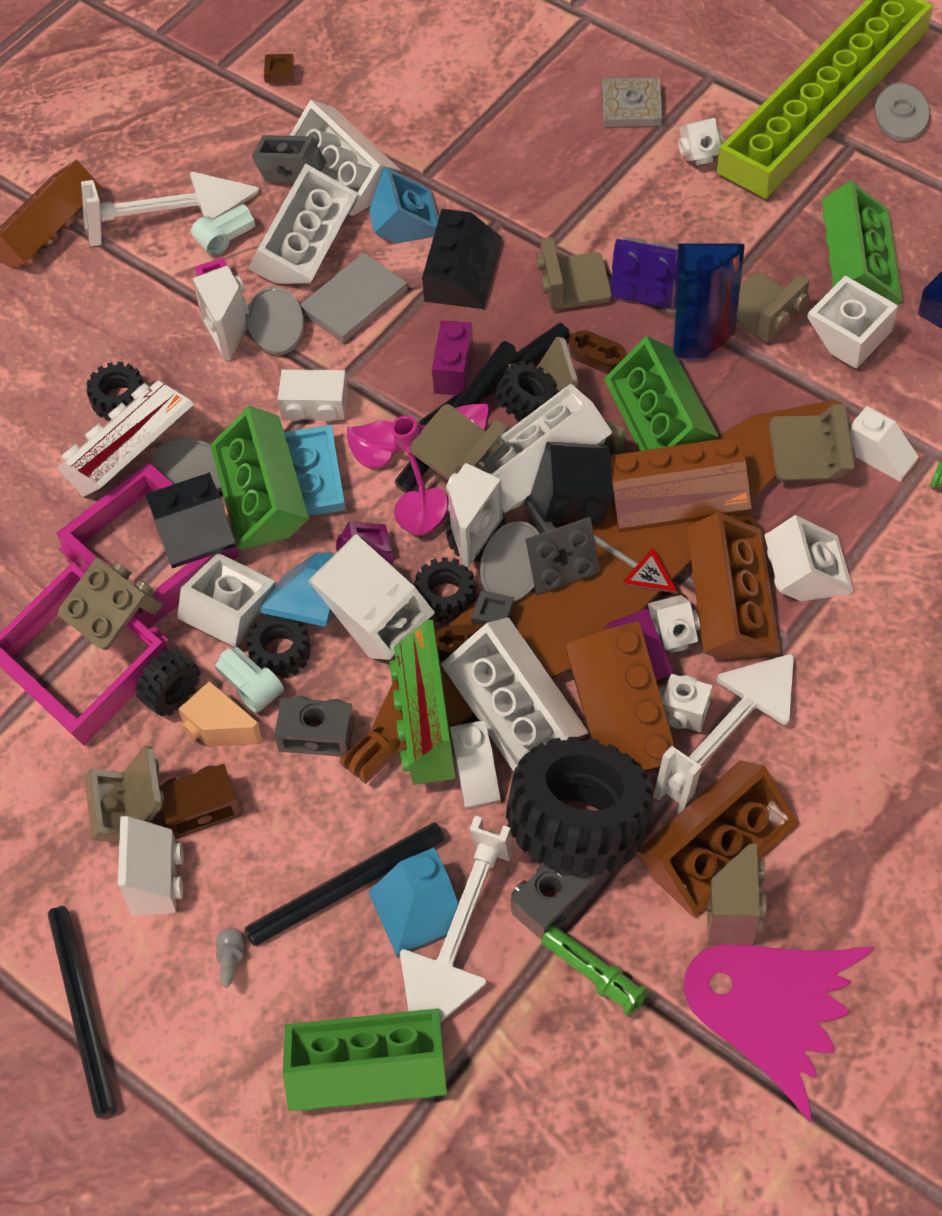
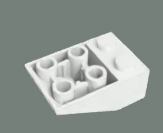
(370, 598)

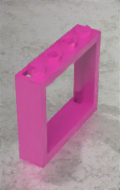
(106, 510)
(35, 619)

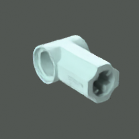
(216, 233)
(254, 685)

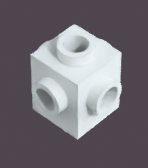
(700, 141)
(675, 622)
(685, 702)

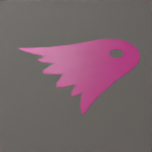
(772, 1005)

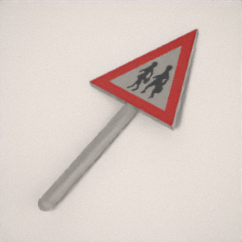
(646, 574)

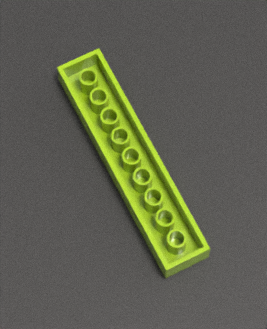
(821, 93)

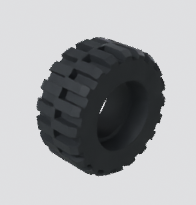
(572, 836)

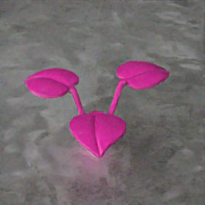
(374, 447)

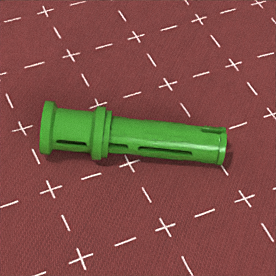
(611, 978)

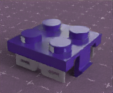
(643, 271)

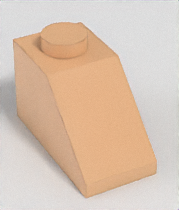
(217, 719)

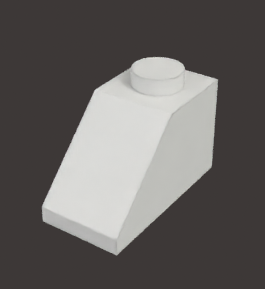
(882, 444)
(475, 765)

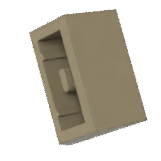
(736, 900)

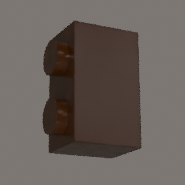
(199, 800)

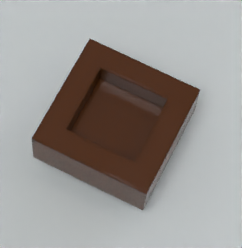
(279, 68)

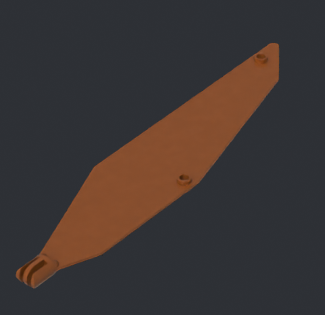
(583, 606)

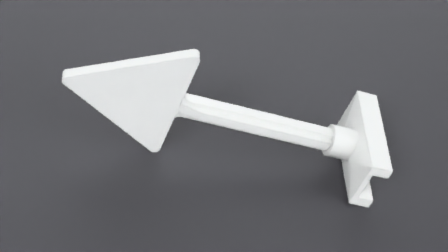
(211, 194)
(761, 687)
(436, 982)

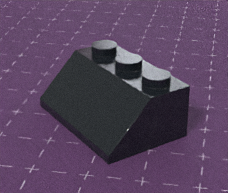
(461, 261)

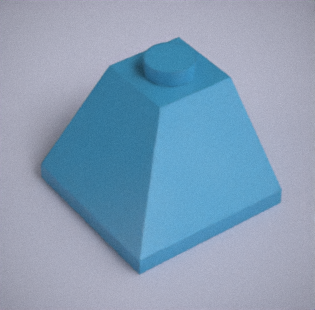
(402, 209)
(296, 597)
(415, 902)

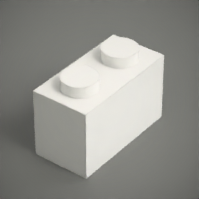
(313, 395)

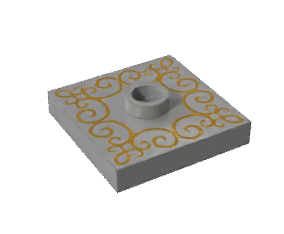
(631, 102)

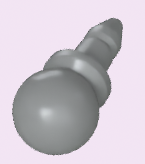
(230, 948)

